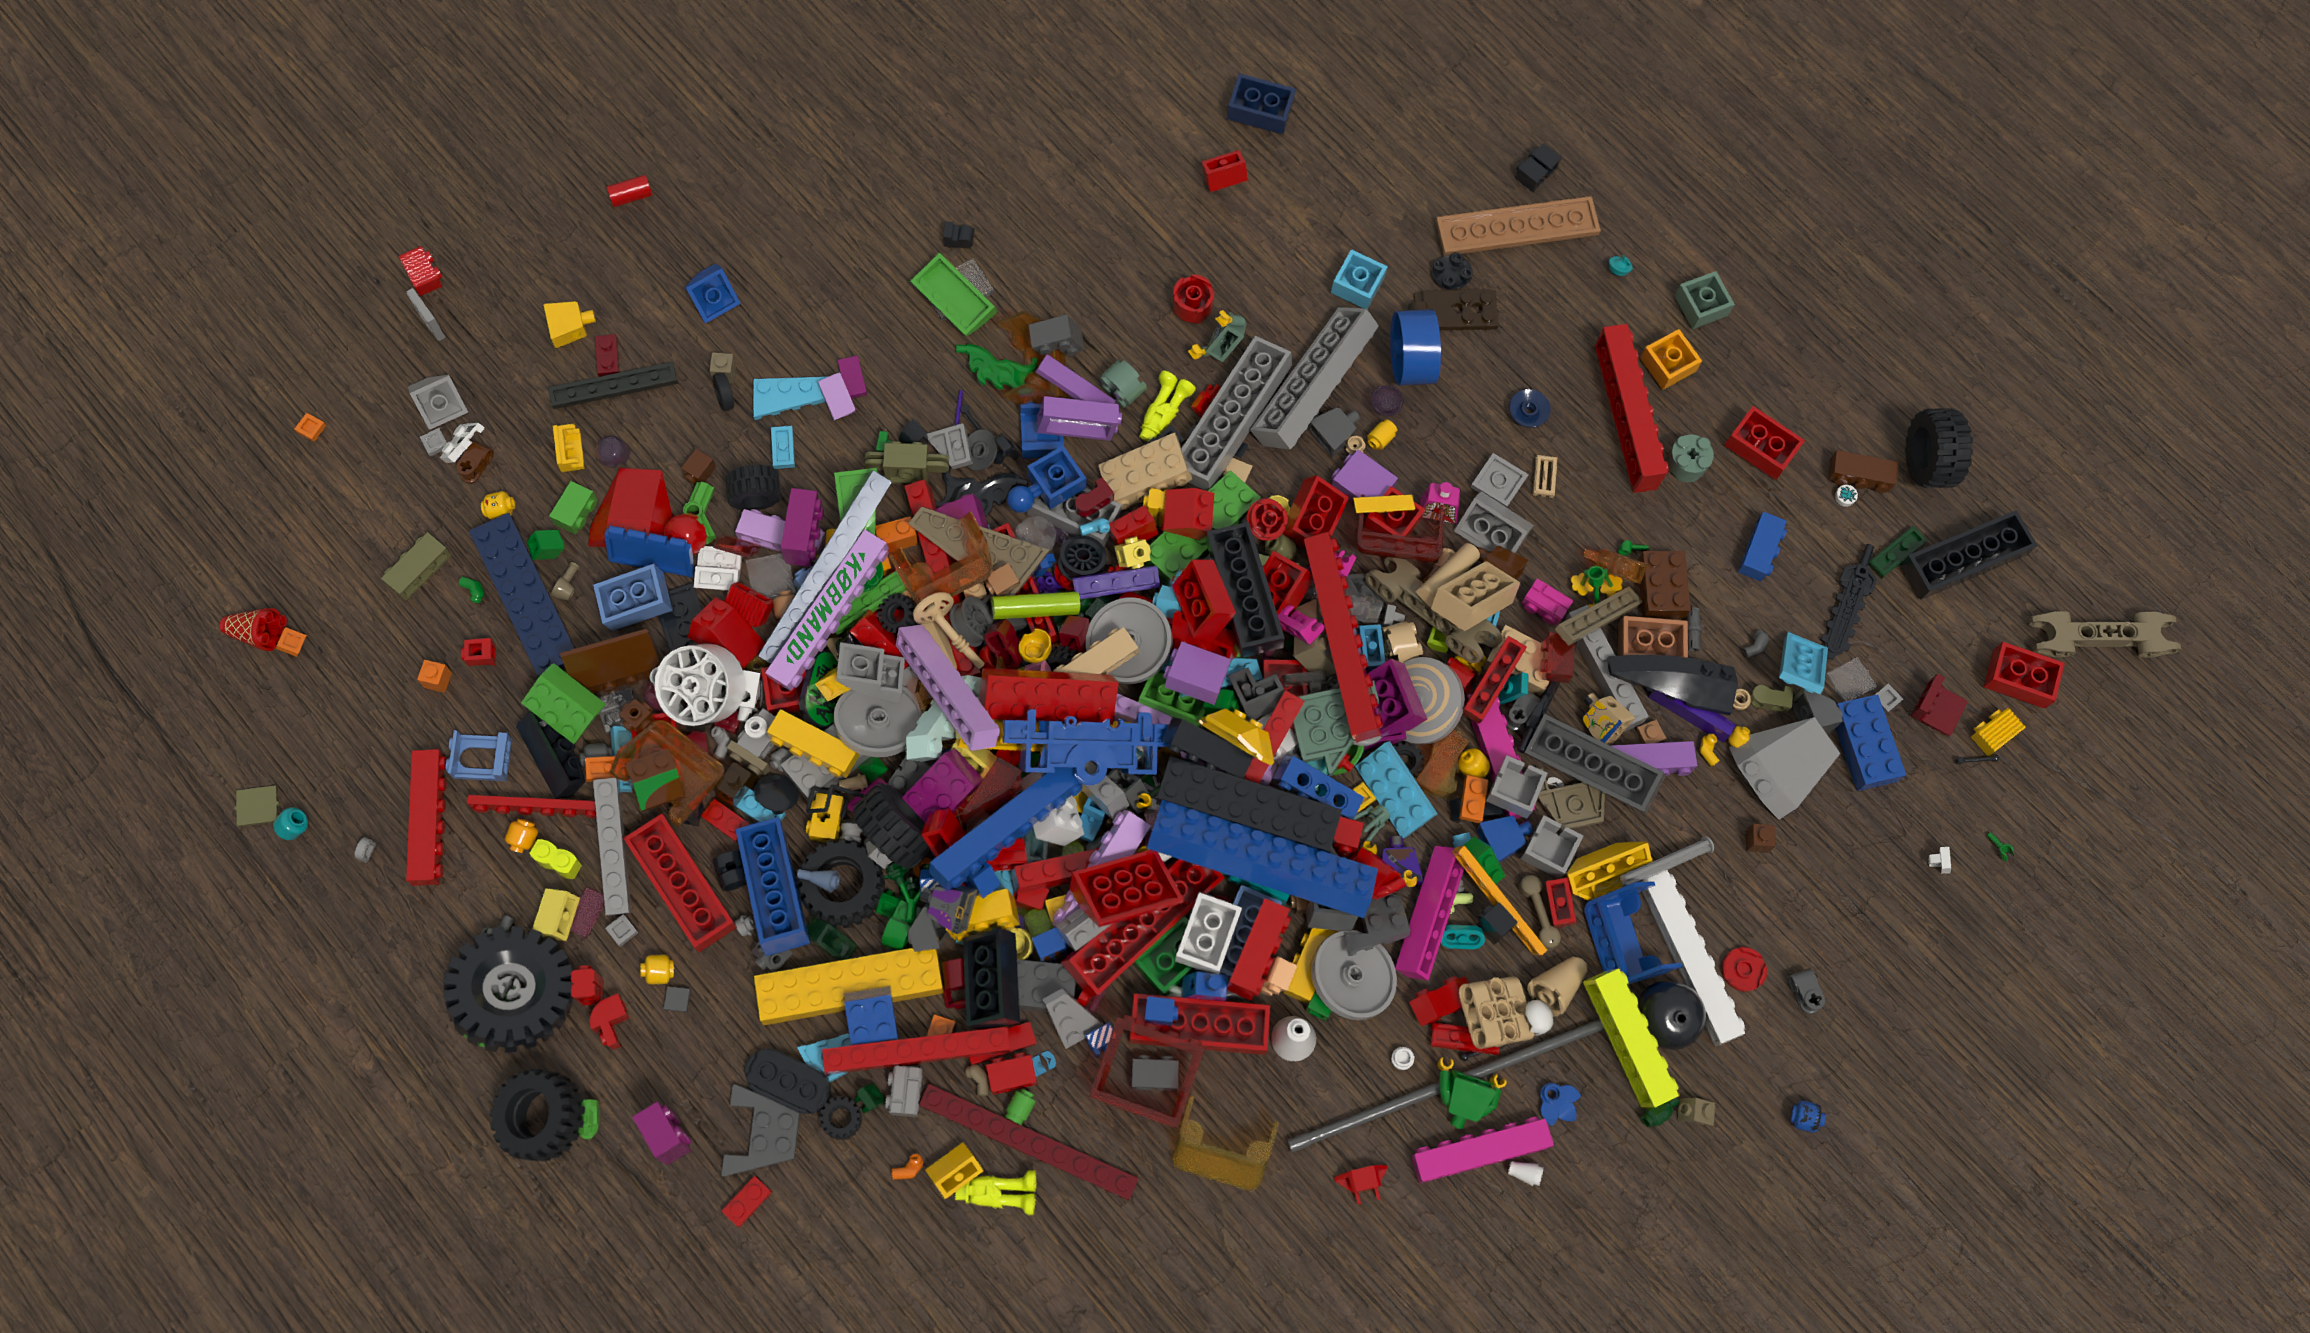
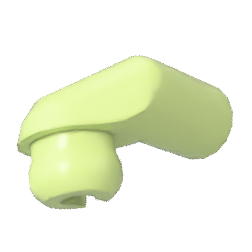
(1462, 898)

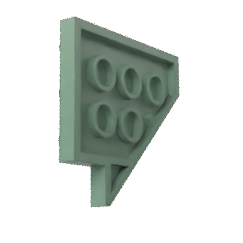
(1324, 728)

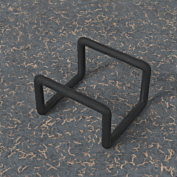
(829, 794)

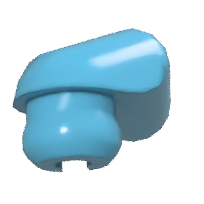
(1098, 525)

